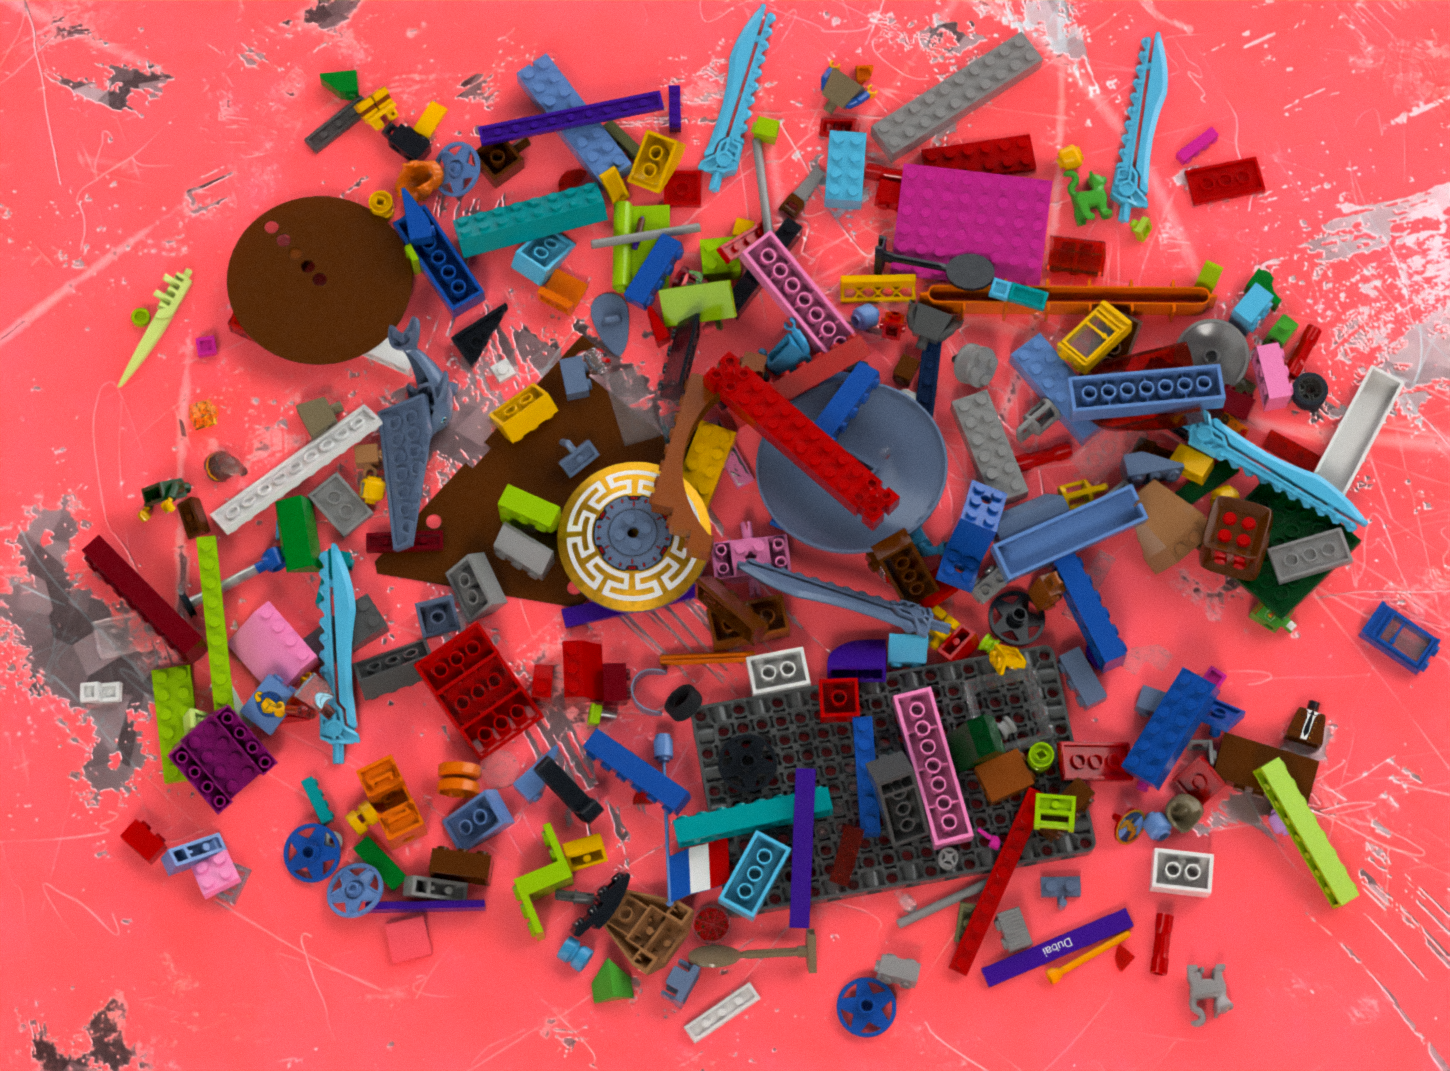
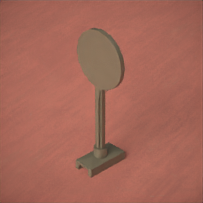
(721, 956)

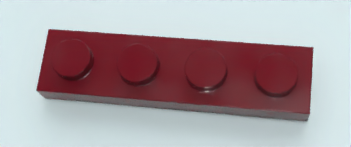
(424, 542)

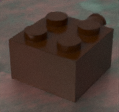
(501, 160)

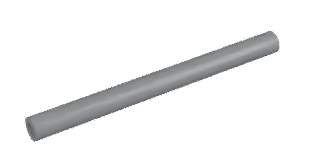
(762, 185)
(644, 236)
(941, 904)

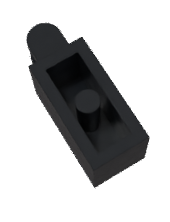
(407, 142)

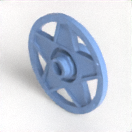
(458, 168)
(355, 890)

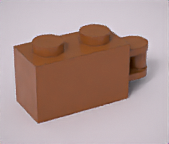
(1047, 591)

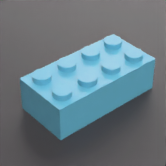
(845, 170)
(754, 875)

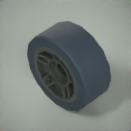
(1318, 389)

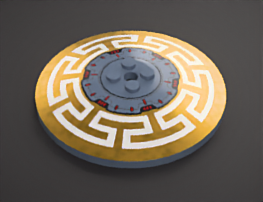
(609, 564)

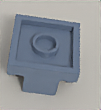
(681, 983)

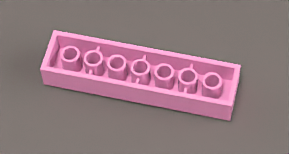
(795, 293)
(933, 767)

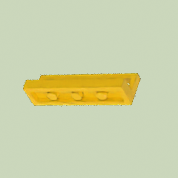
(878, 282)

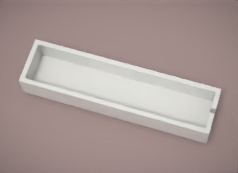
(1359, 428)

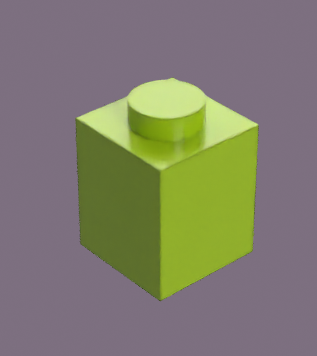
(766, 130)

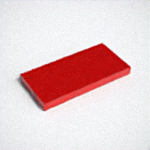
(1224, 181)
(1093, 761)

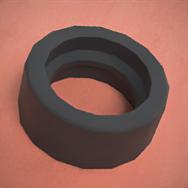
(683, 702)

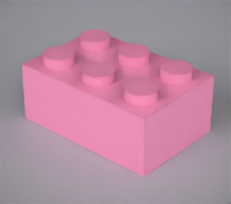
(1271, 376)

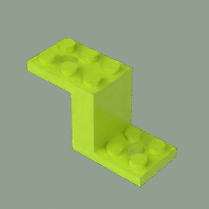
(542, 882)

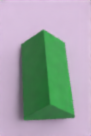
(298, 534)

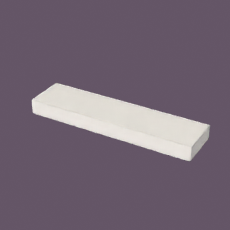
(722, 1013)

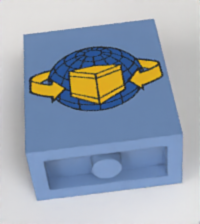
(263, 701)

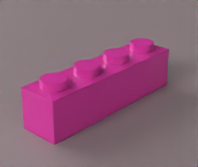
(1199, 144)

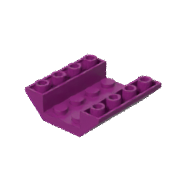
(221, 757)

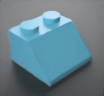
(906, 651)

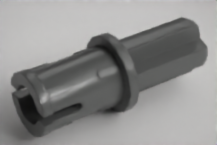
(575, 897)

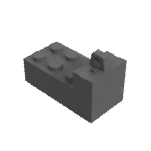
(898, 798)

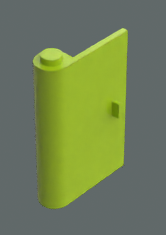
(625, 259)

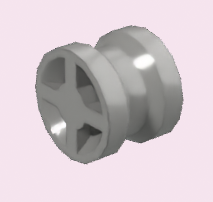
(1006, 727)
(950, 855)

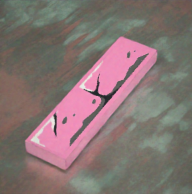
(735, 466)

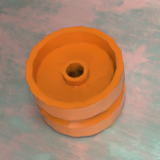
(458, 779)

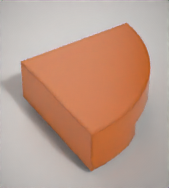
(863, 73)

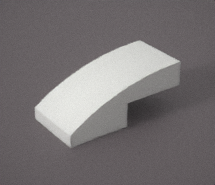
(101, 692)

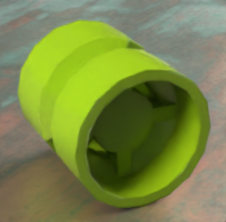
(1040, 757)

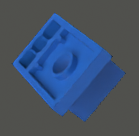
(971, 536)

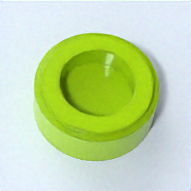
(140, 317)

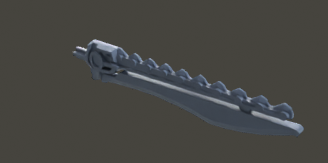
(904, 614)

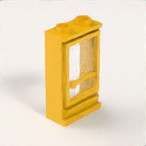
(1094, 337)

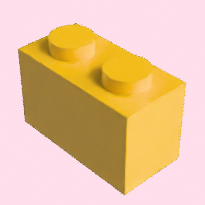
(1197, 464)
(585, 852)

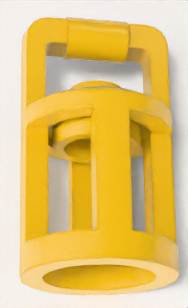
(1087, 492)

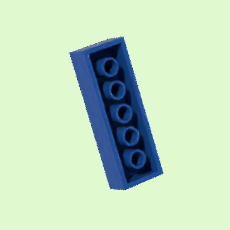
(444, 269)
(1089, 613)
(1170, 728)

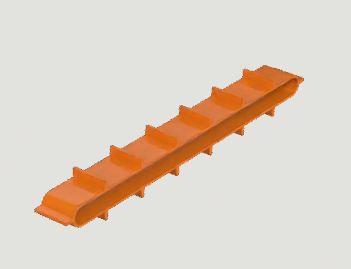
(1077, 308)

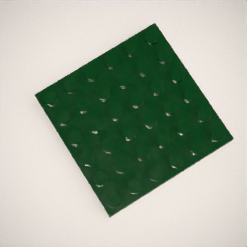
(1290, 523)

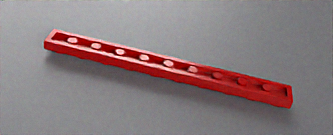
(995, 885)

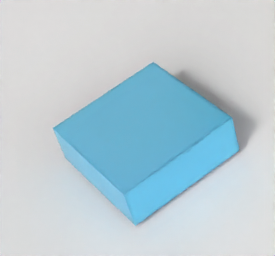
(1000, 289)

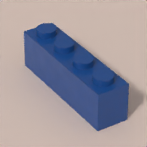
(654, 272)

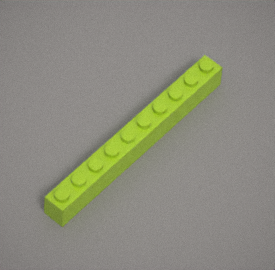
(215, 621)

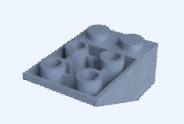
(1143, 467)

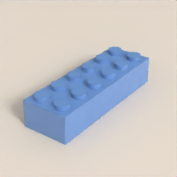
(1047, 376)

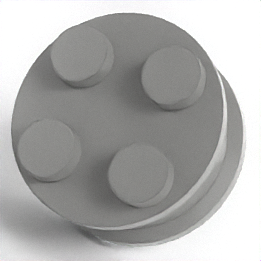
(975, 365)

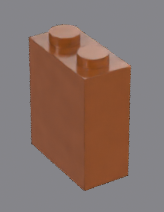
(1004, 776)

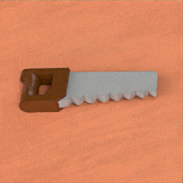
(802, 193)

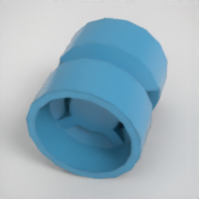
(575, 954)

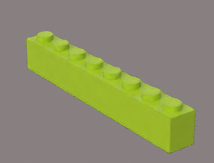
(1306, 833)

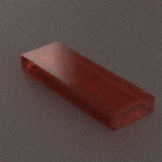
(1291, 451)
(846, 855)

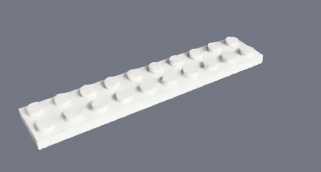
(296, 469)

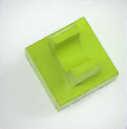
(1141, 228)

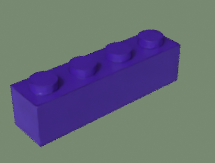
(674, 108)

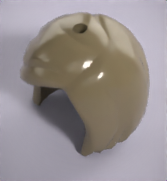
(1184, 812)

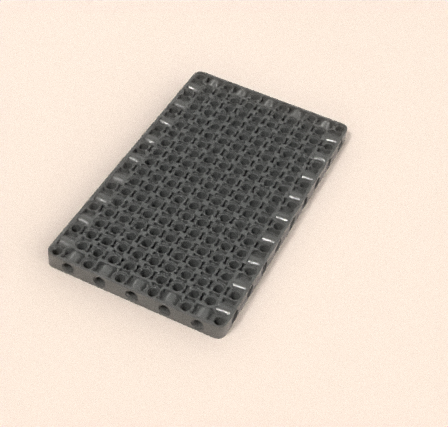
(908, 872)

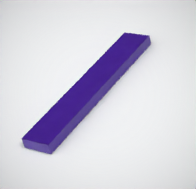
(428, 906)

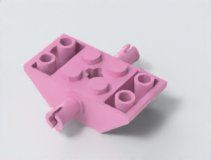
(762, 549)

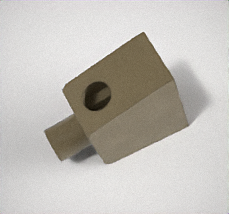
(319, 415)

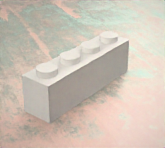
(390, 357)

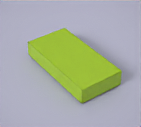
(414, 260)

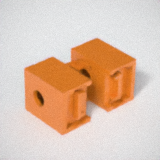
(385, 785)

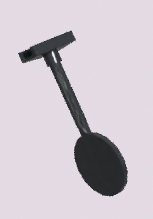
(964, 271)

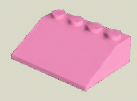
(272, 646)

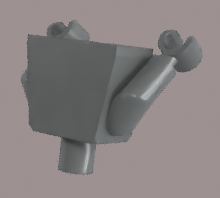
(930, 324)

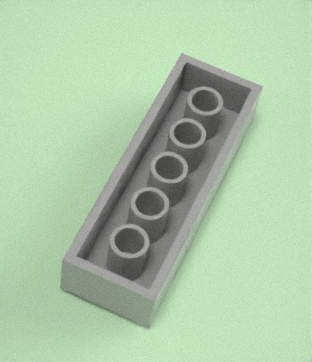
(988, 445)

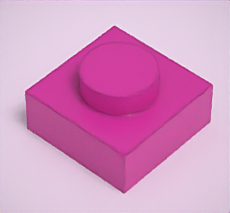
(206, 346)
(1215, 676)

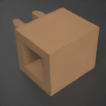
(368, 458)

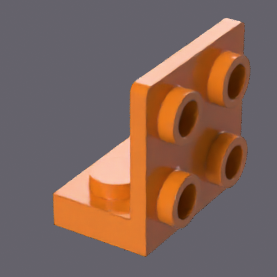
(562, 292)

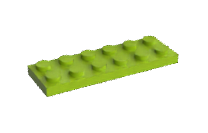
(173, 698)

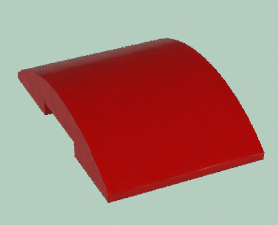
(478, 691)

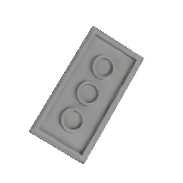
(1310, 555)

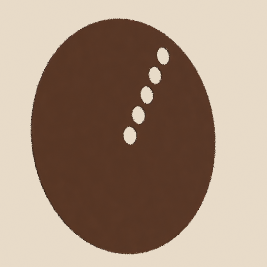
(326, 323)

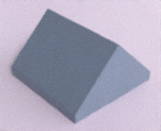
(437, 616)

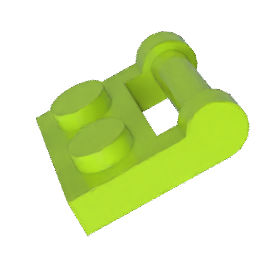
(1054, 806)

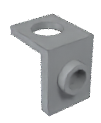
(1207, 745)

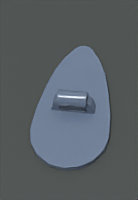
(611, 321)

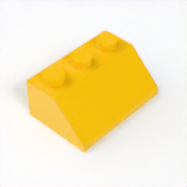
(523, 412)

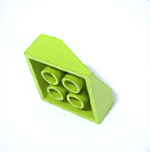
(528, 511)

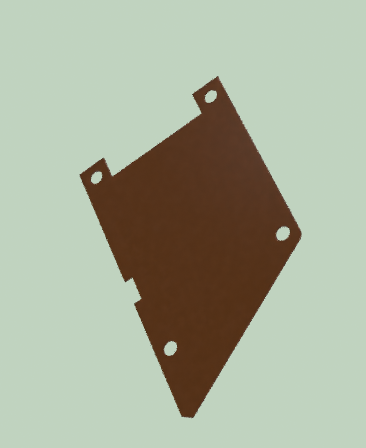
(472, 495)

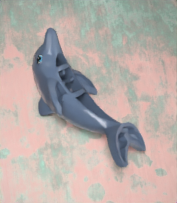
(427, 375)

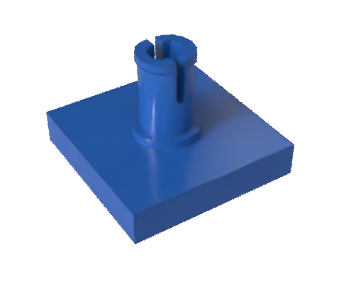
(1222, 717)

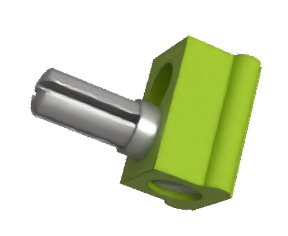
(596, 712)

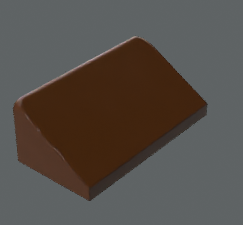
(193, 518)

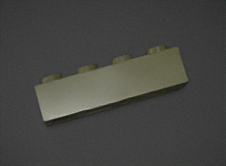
(622, 139)

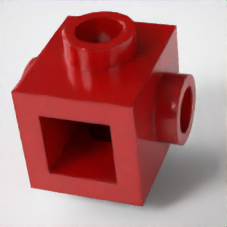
(892, 325)

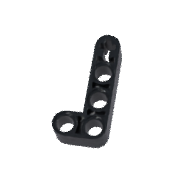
(567, 790)

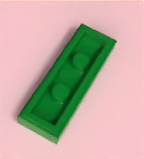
(378, 859)

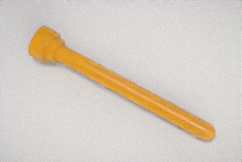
(1055, 974)

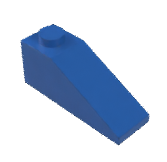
(417, 221)

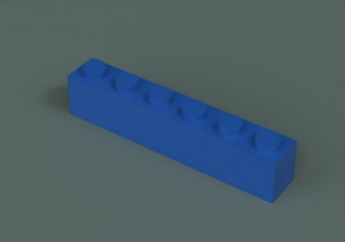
(848, 399)
(863, 753)
(636, 772)

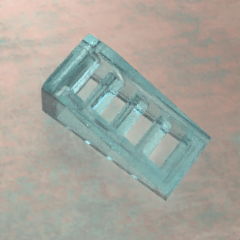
(233, 899)

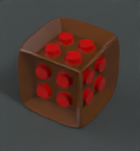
(1236, 538)

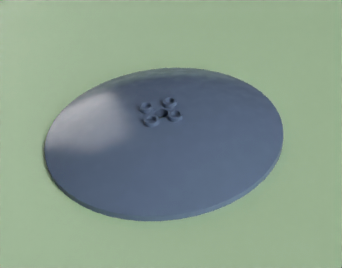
(913, 471)

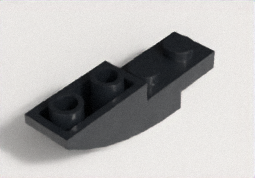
(608, 900)

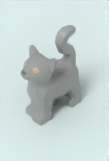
(1207, 989)

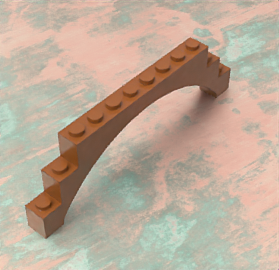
(670, 492)

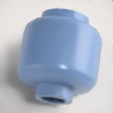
(865, 317)
(1157, 826)

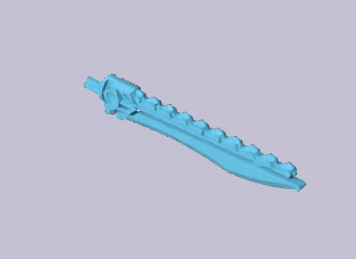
(728, 154)
(1125, 180)
(1211, 440)
(335, 729)

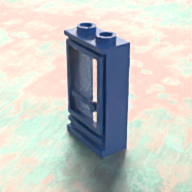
(1400, 639)

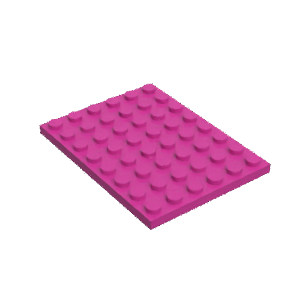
(972, 213)

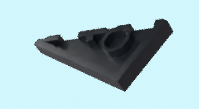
(475, 337)

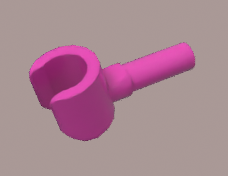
(994, 840)

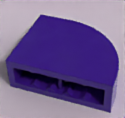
(859, 660)

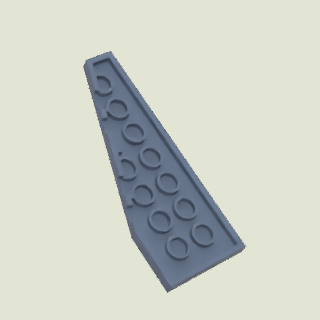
(405, 451)

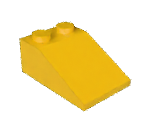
(655, 161)

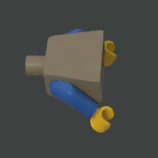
(842, 90)

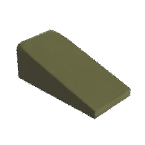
(964, 915)

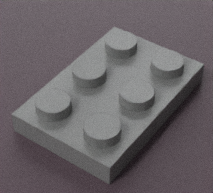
(340, 504)

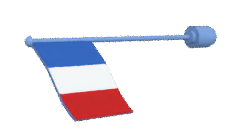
(696, 867)

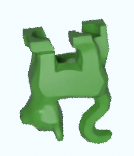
(1088, 200)

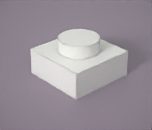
(503, 371)

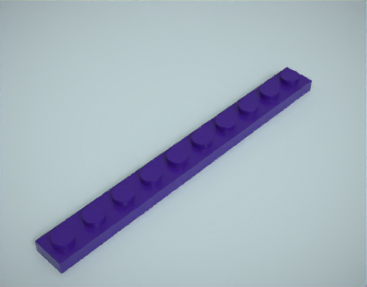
(570, 118)

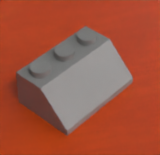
(523, 552)
(476, 587)

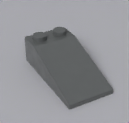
(367, 628)

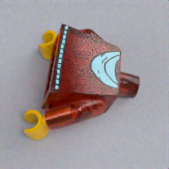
(308, 699)

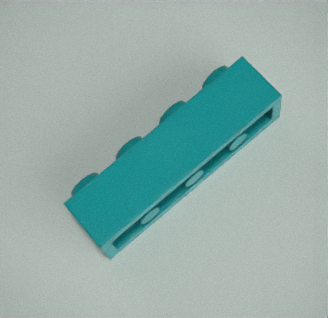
(319, 804)

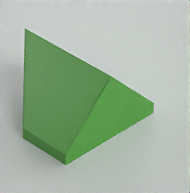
(611, 984)

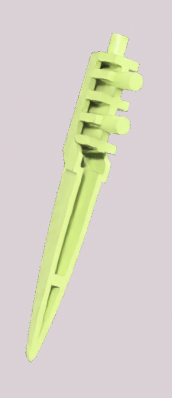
(166, 308)

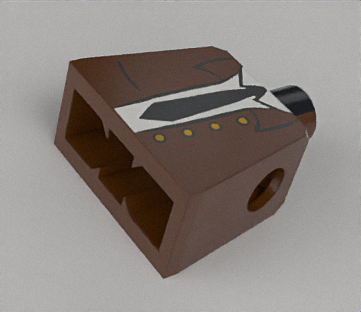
(1307, 726)

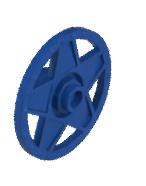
(312, 853)
(866, 1007)

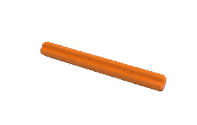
(705, 658)

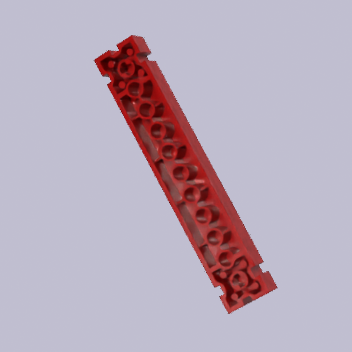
(801, 441)

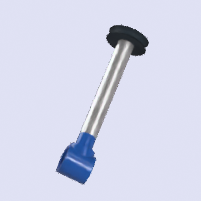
(270, 561)

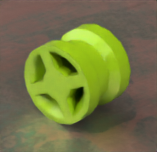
(988, 643)

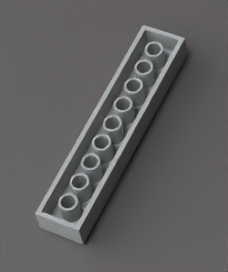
(956, 97)

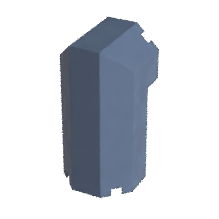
(1029, 515)

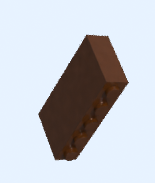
(1241, 756)

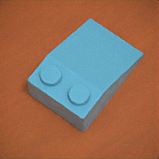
(541, 257)

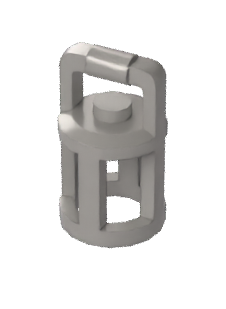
(1030, 420)

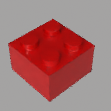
(838, 699)

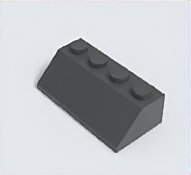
(390, 669)

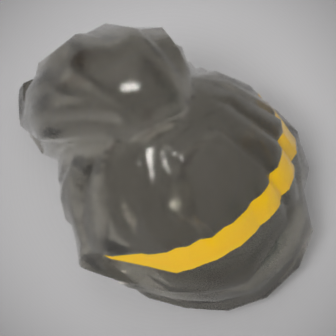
(223, 466)

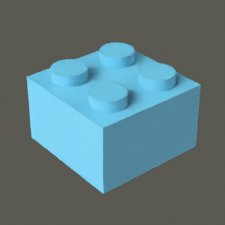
(1251, 309)

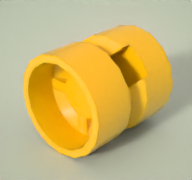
(382, 205)
(367, 811)

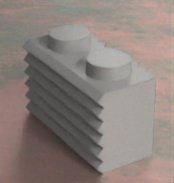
(1013, 930)

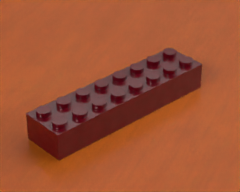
(144, 600)

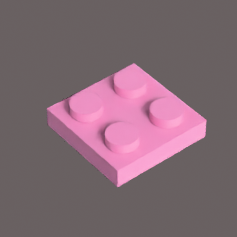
(216, 874)

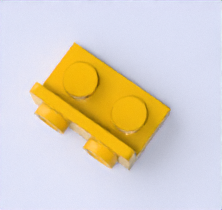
(1006, 656)

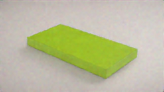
(708, 299)

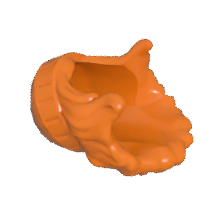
(419, 179)

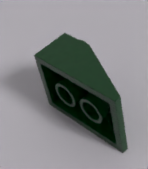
(975, 743)

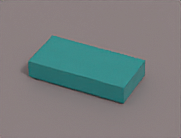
(1027, 296)

